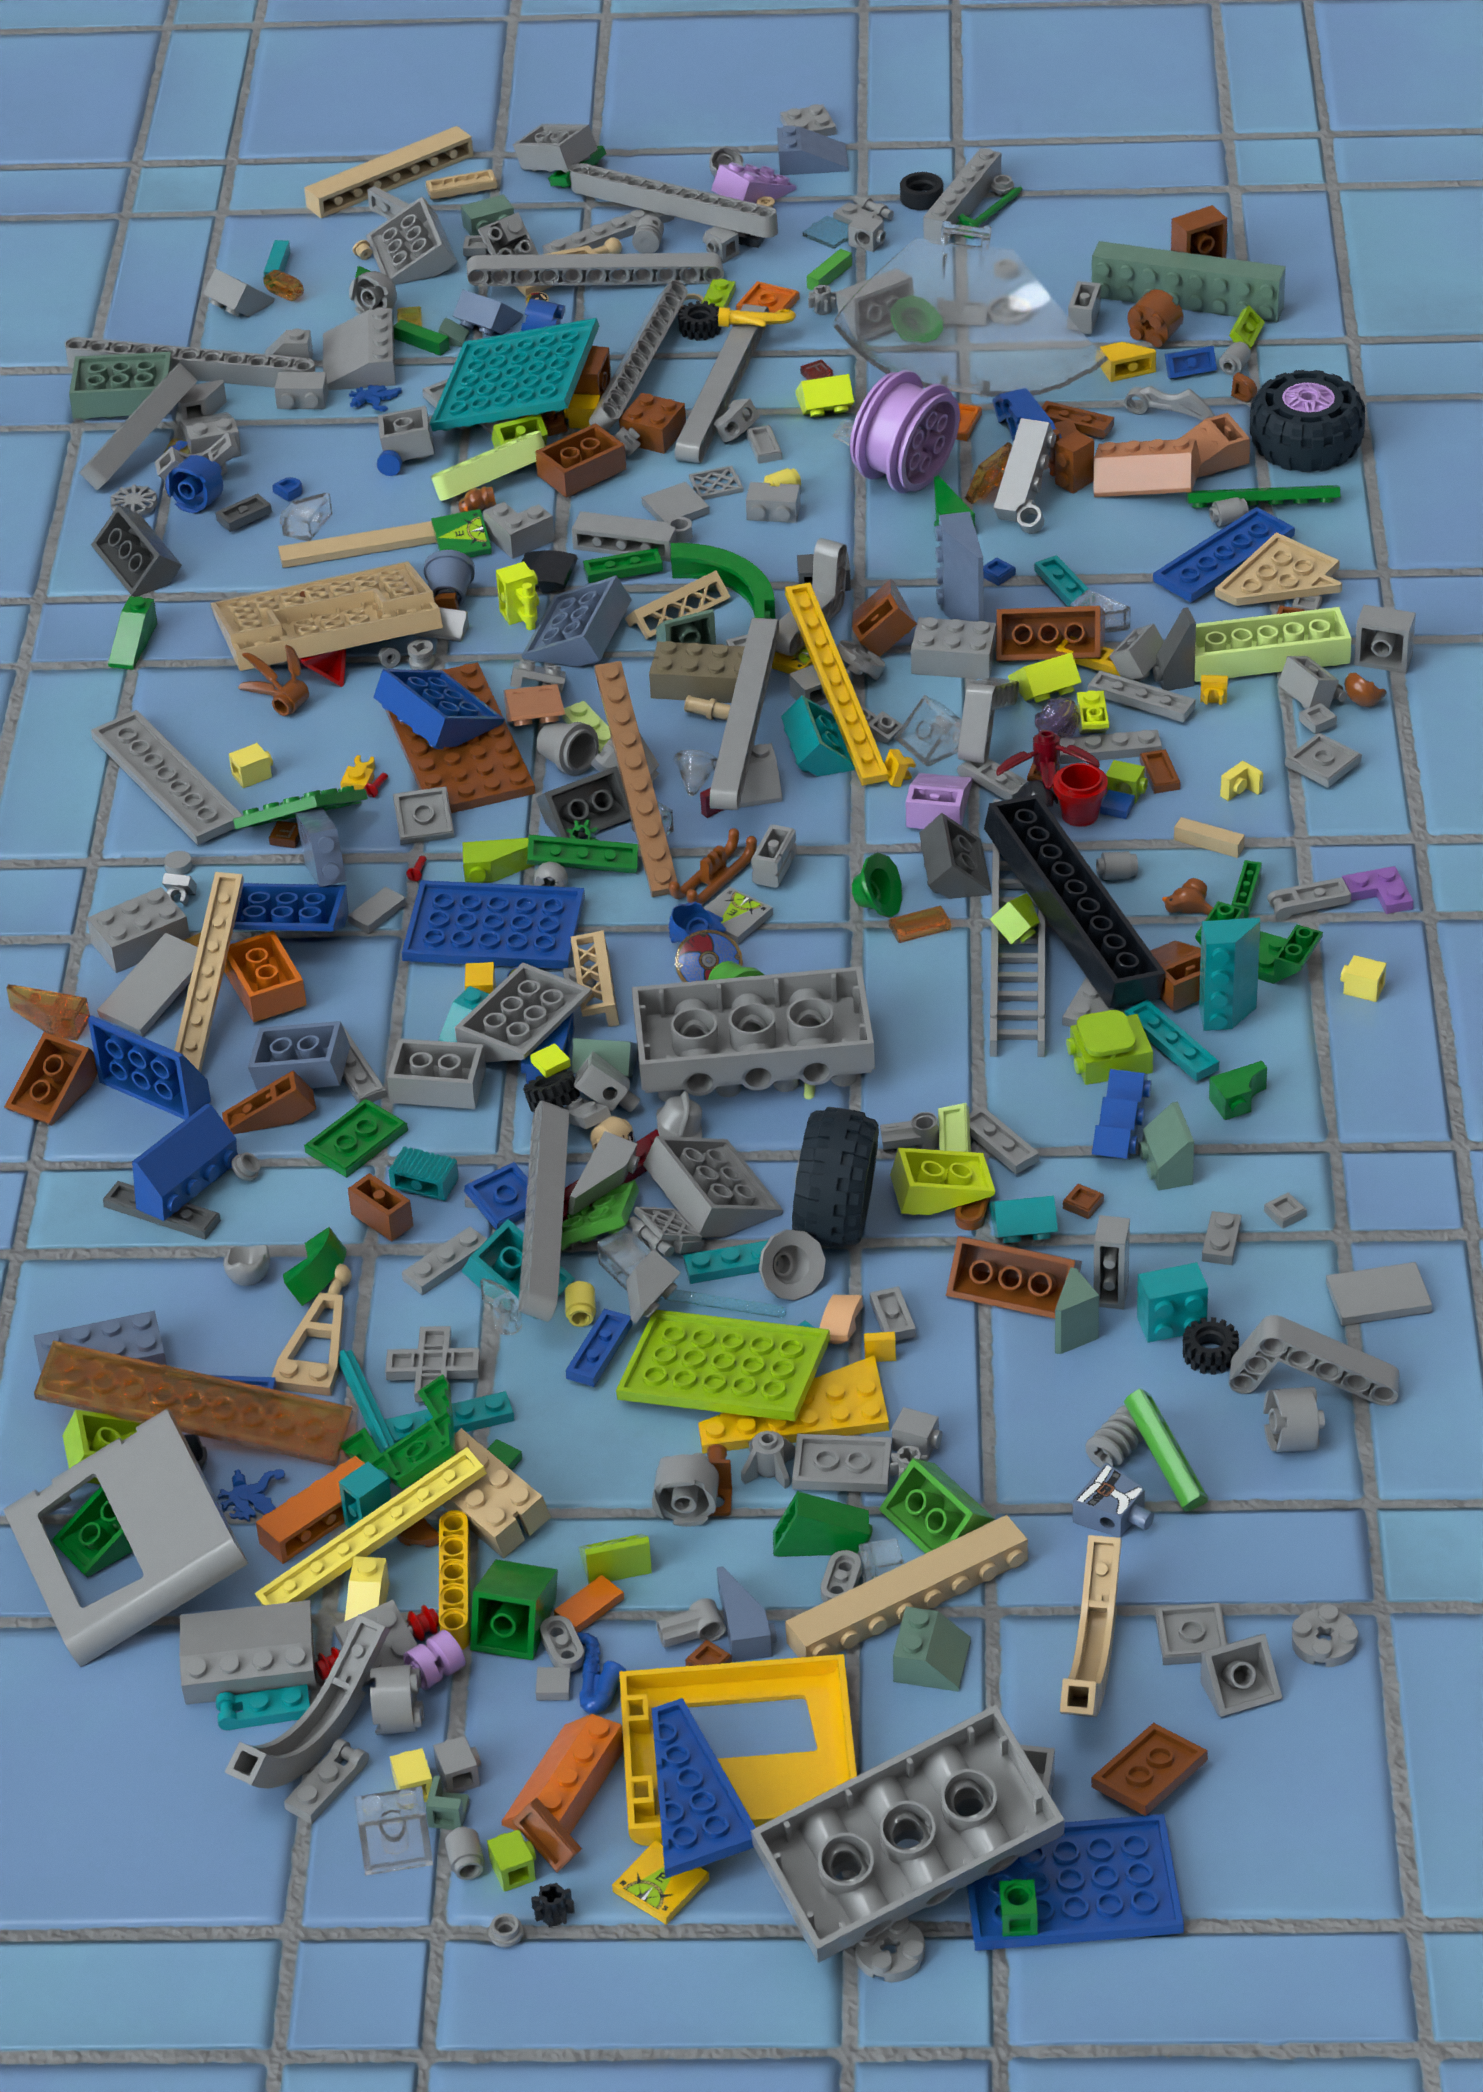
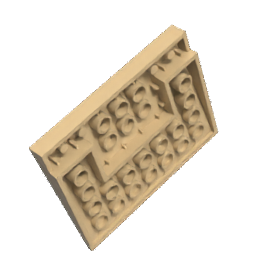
(330, 617)

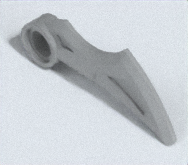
(1184, 402)

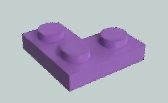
(1380, 883)

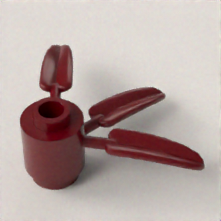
(1047, 756)

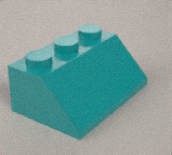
(816, 739)

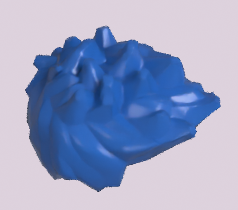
(692, 918)

